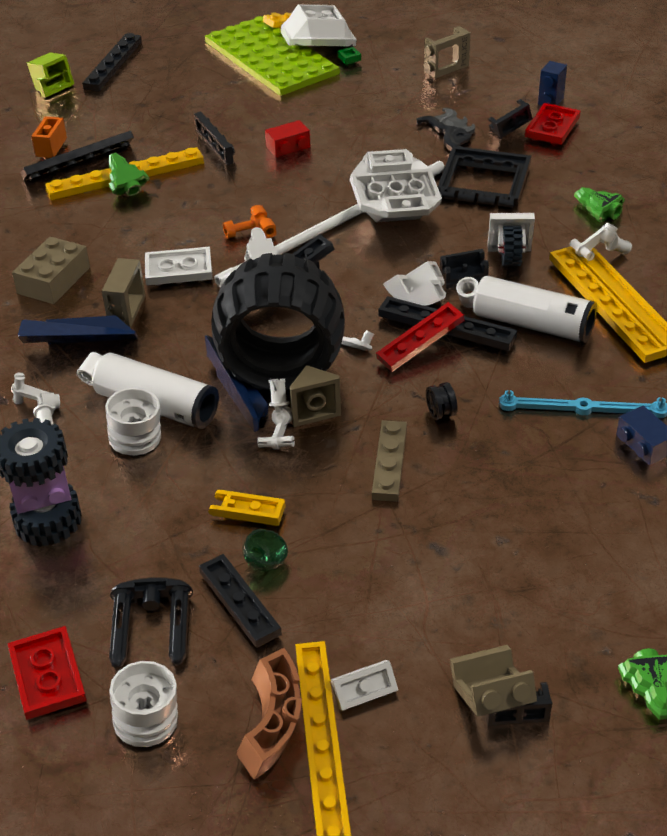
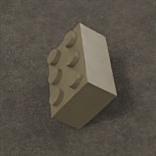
(51, 270)

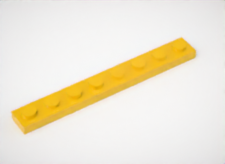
(100, 179)
(322, 741)

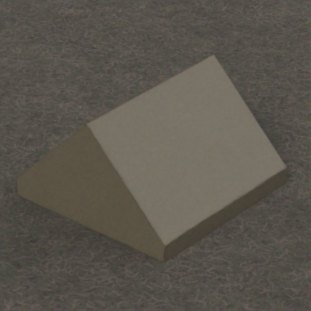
(314, 396)

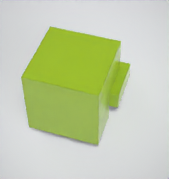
(50, 73)

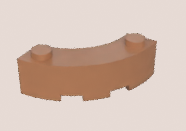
(281, 706)

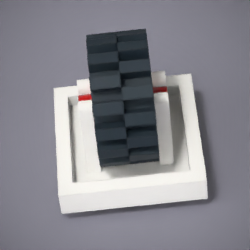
(511, 236)

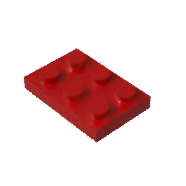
(552, 123)
(46, 672)

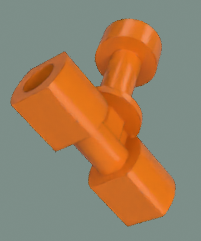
(258, 219)

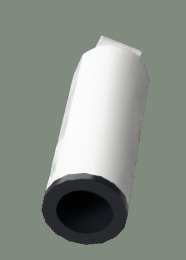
(529, 307)
(178, 396)

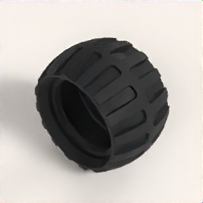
(282, 283)

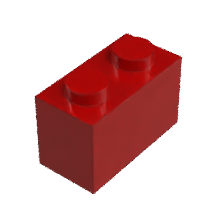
(287, 138)

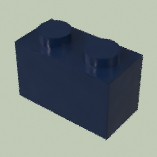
(552, 83)
(643, 434)

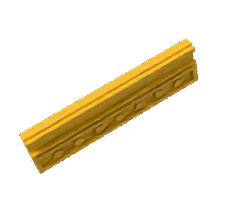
(616, 302)

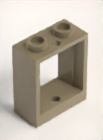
(124, 290)

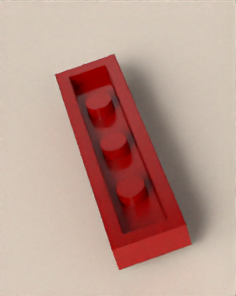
(420, 336)

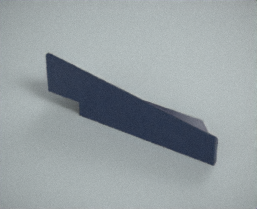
(75, 330)
(243, 394)

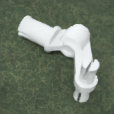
(607, 236)
(46, 401)
(281, 417)

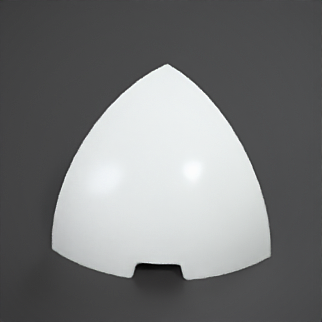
(419, 286)

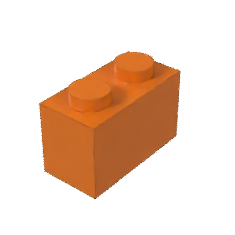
(49, 137)

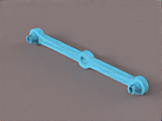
(510, 402)

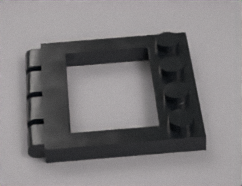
(489, 160)

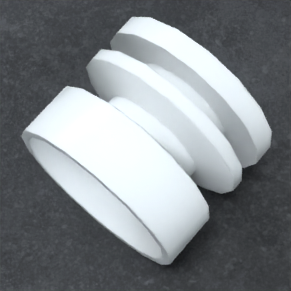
(133, 421)
(144, 703)

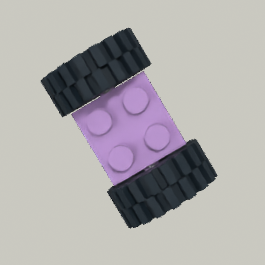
(33, 466)

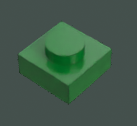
(349, 55)

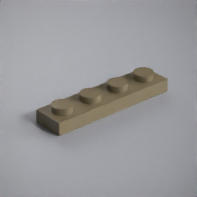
(389, 461)

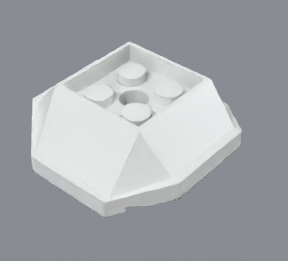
(317, 27)
(394, 186)

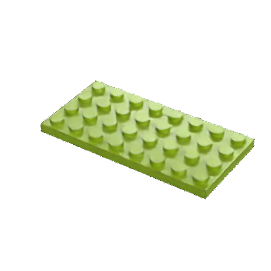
(269, 58)

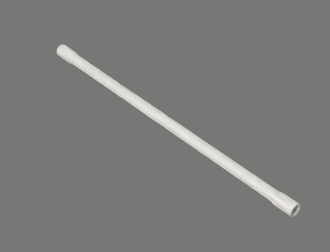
(295, 241)

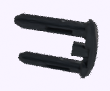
(150, 590)

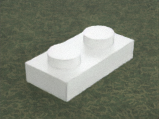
(364, 685)

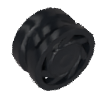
(441, 401)

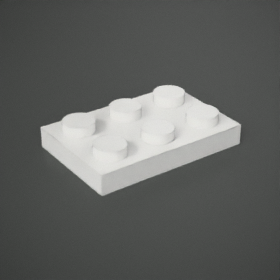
(178, 266)

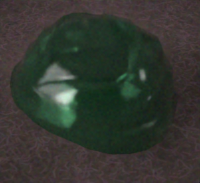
(264, 550)

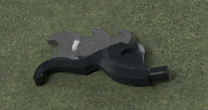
(455, 129)

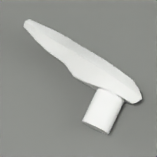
(362, 344)

